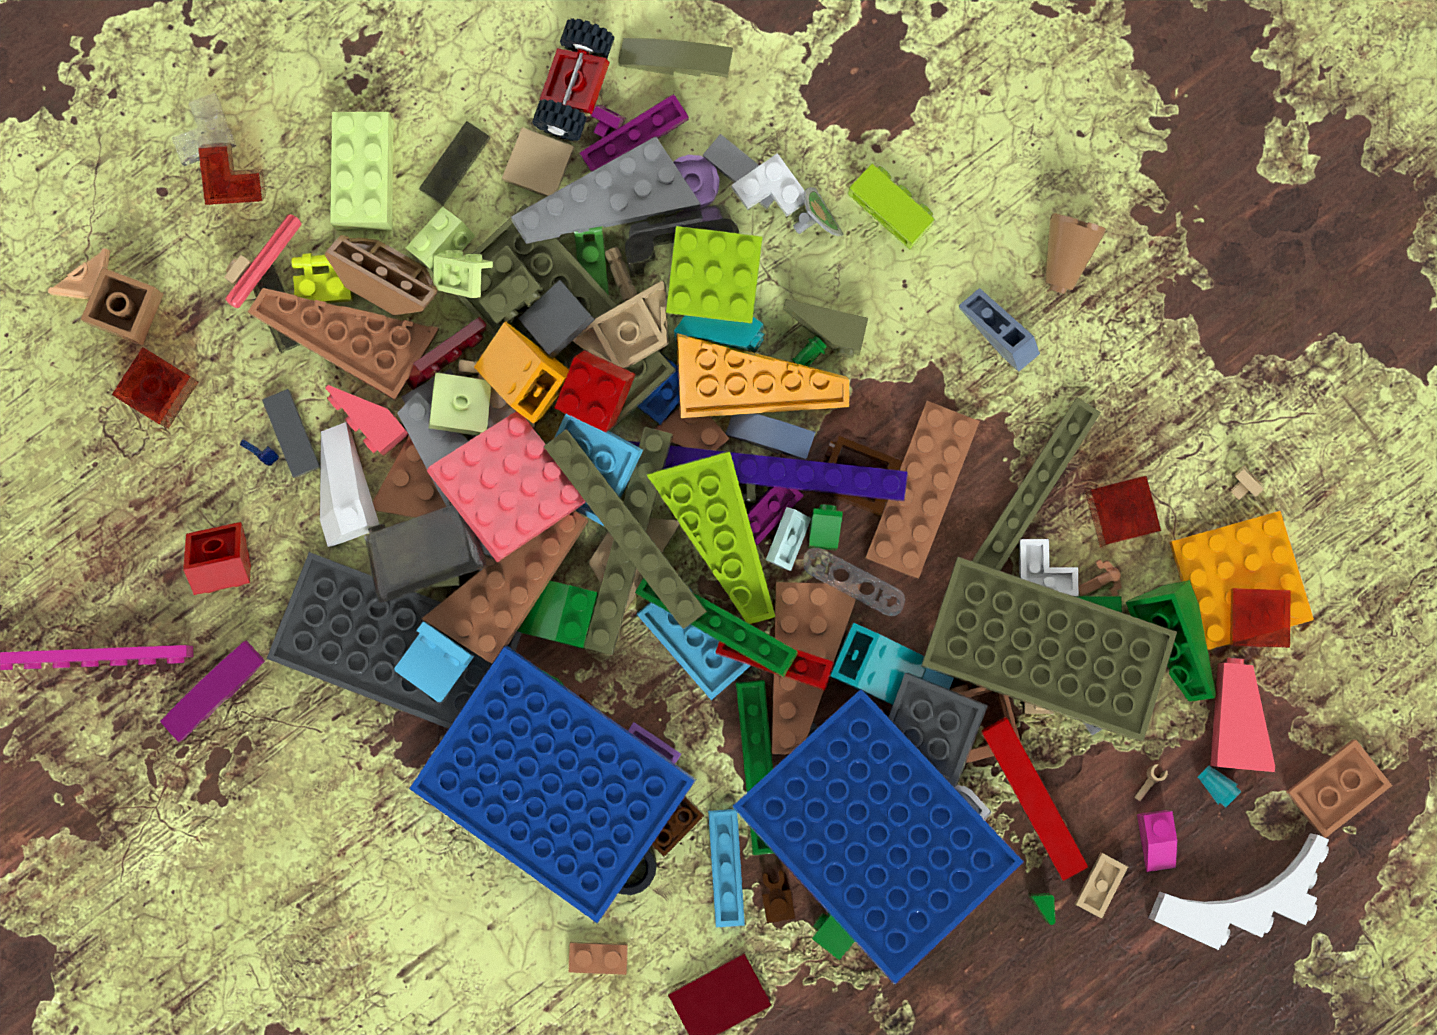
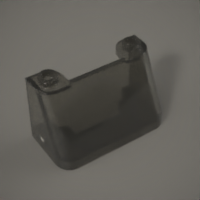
(660, 229)
(423, 553)

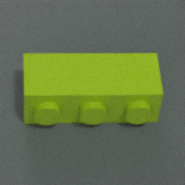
(891, 205)

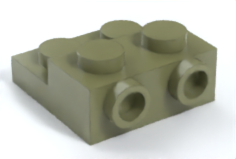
(507, 287)

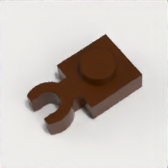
(778, 902)

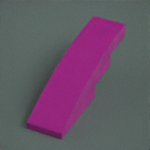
(212, 691)

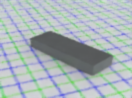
(291, 433)

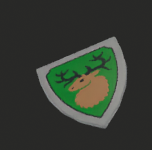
(816, 212)

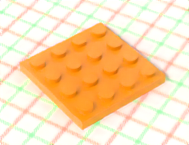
(1239, 556)

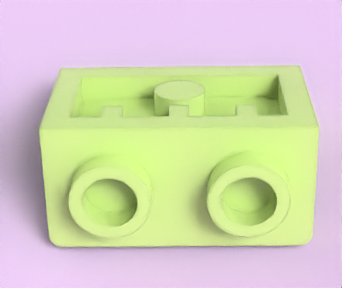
(459, 273)

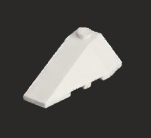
(344, 493)

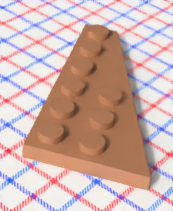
(408, 487)

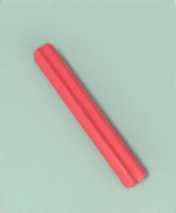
(263, 261)

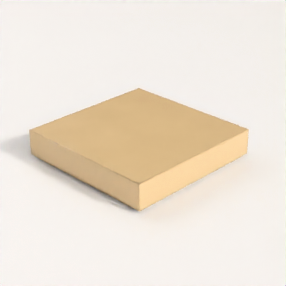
(538, 163)

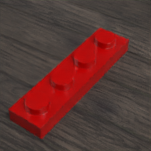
(804, 669)

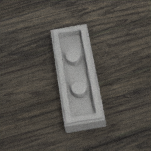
(732, 162)

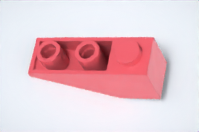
(376, 422)

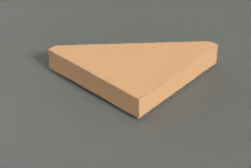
(82, 279)

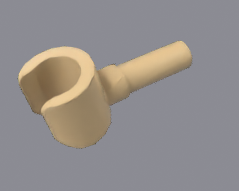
(1151, 780)

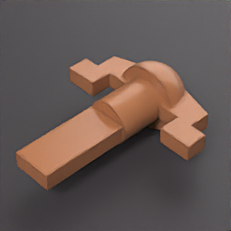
(1112, 575)

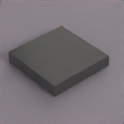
(556, 319)

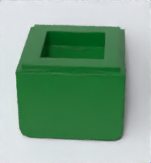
(1045, 905)

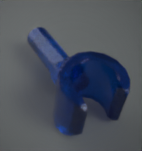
(267, 456)

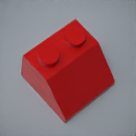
(217, 558)

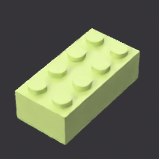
(362, 171)

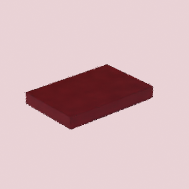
(720, 998)

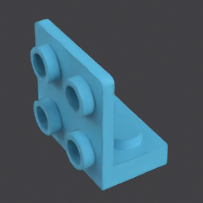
(433, 662)

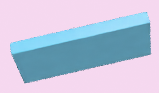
(693, 651)

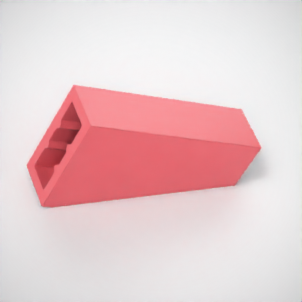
(1239, 722)

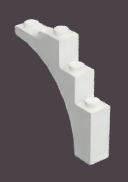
(1252, 912)

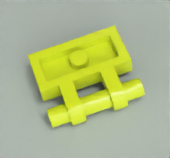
(319, 287)

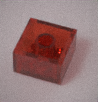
(155, 388)
(1123, 511)

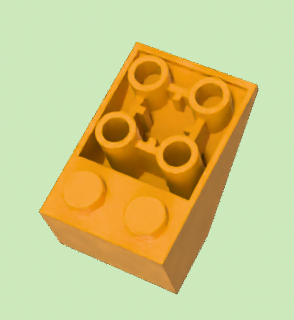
(522, 373)

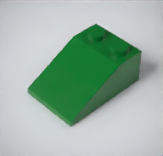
(561, 614)

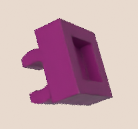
(607, 120)

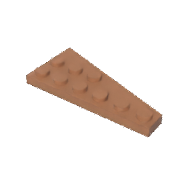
(355, 340)
(498, 598)
(812, 621)

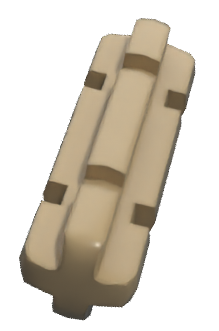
(620, 273)

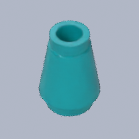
(1219, 786)

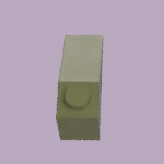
(835, 328)

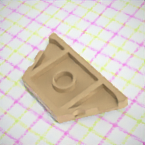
(630, 329)
(660, 532)

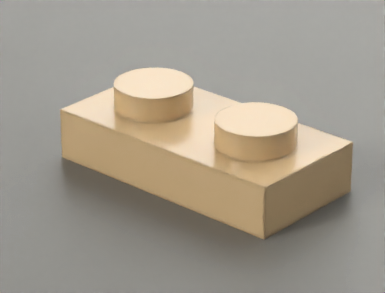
(1101, 885)

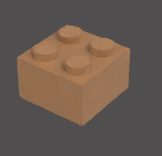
(122, 306)

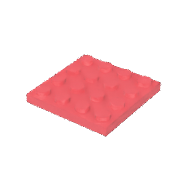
(506, 485)

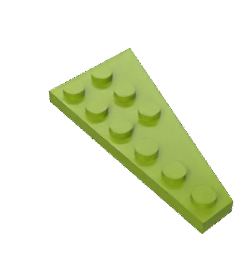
(714, 517)

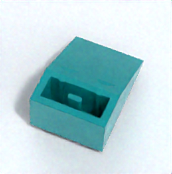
(875, 663)

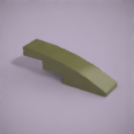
(675, 56)

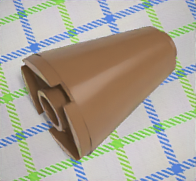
(1069, 250)

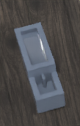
(771, 434)

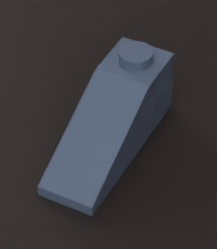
(1000, 329)

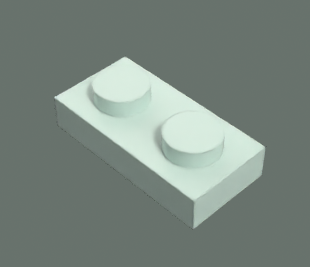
(788, 538)

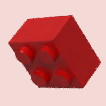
(594, 391)

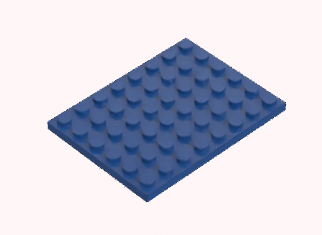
(552, 784)
(877, 836)

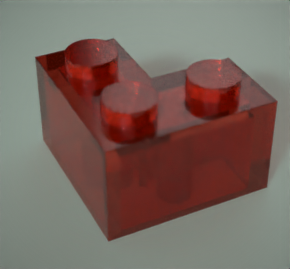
(225, 184)

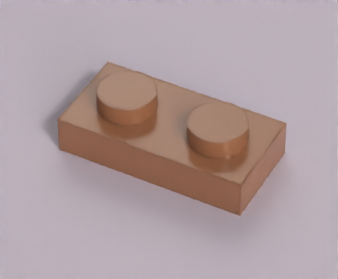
(598, 958)

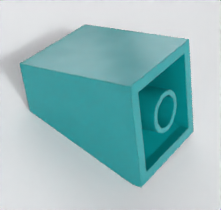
(728, 333)

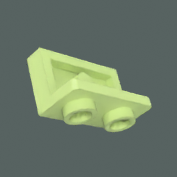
(440, 234)

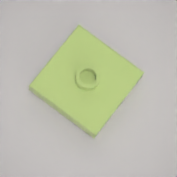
(459, 404)

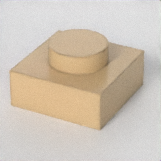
(236, 269)

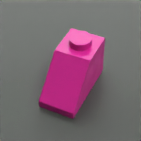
(1158, 839)

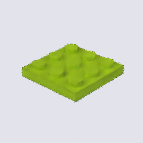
(714, 274)

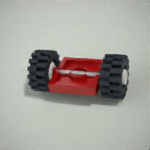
(574, 80)

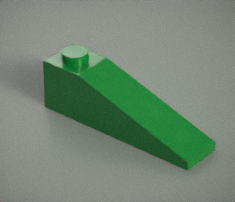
(1177, 609)

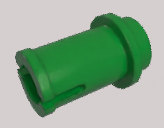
(810, 352)

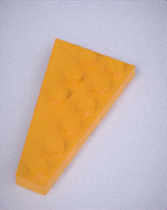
(736, 381)

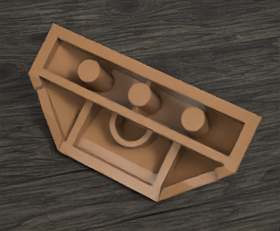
(381, 274)

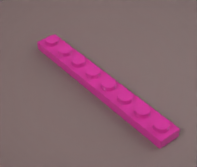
(91, 657)

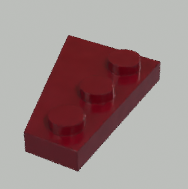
(446, 353)

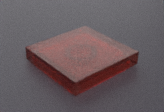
(1260, 618)

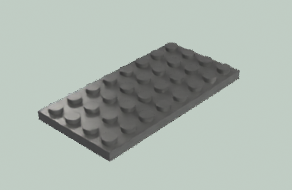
(355, 642)

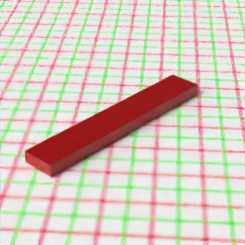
(1034, 798)

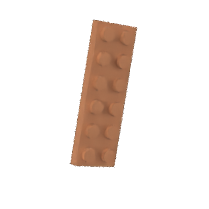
(932, 468)

